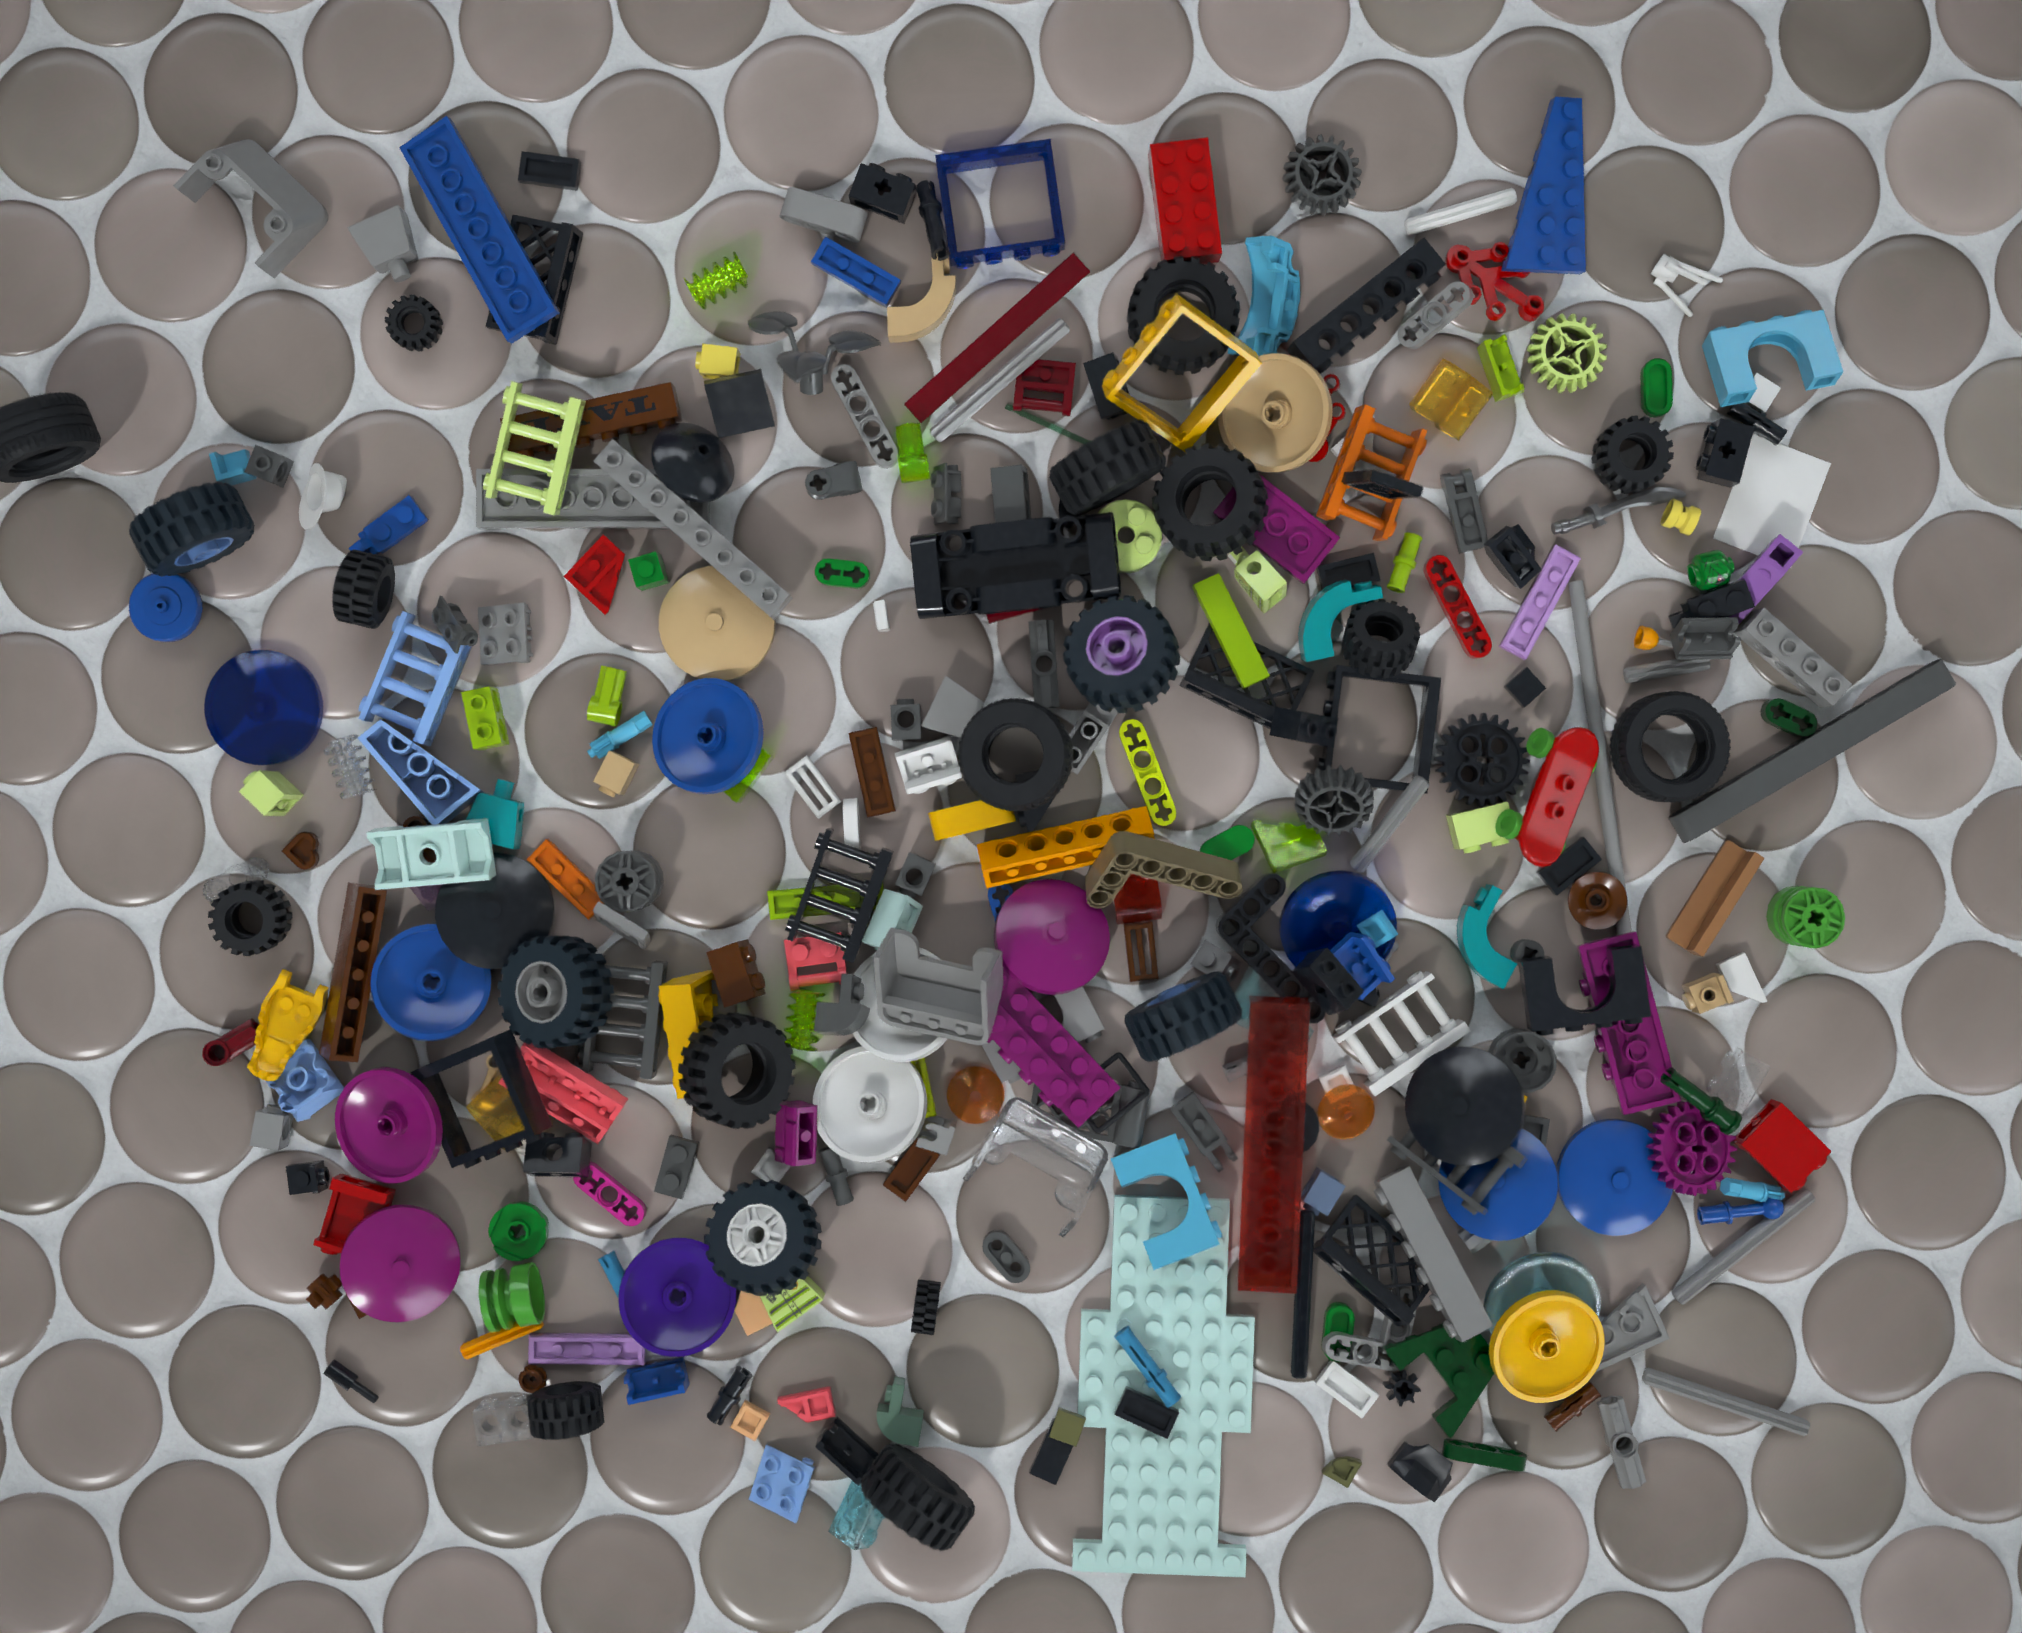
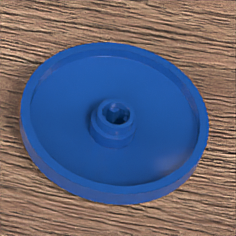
(707, 736)
(426, 987)
(1609, 1179)
(1517, 1200)

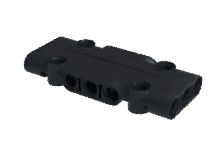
(1015, 565)

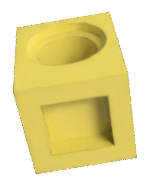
(717, 361)

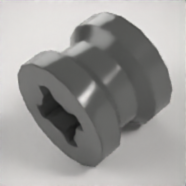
(1519, 951)

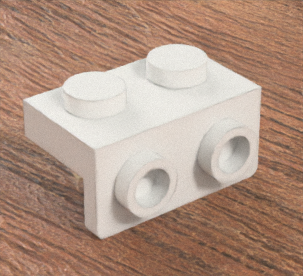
(928, 765)

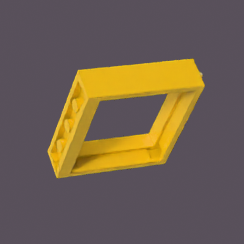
(1214, 400)

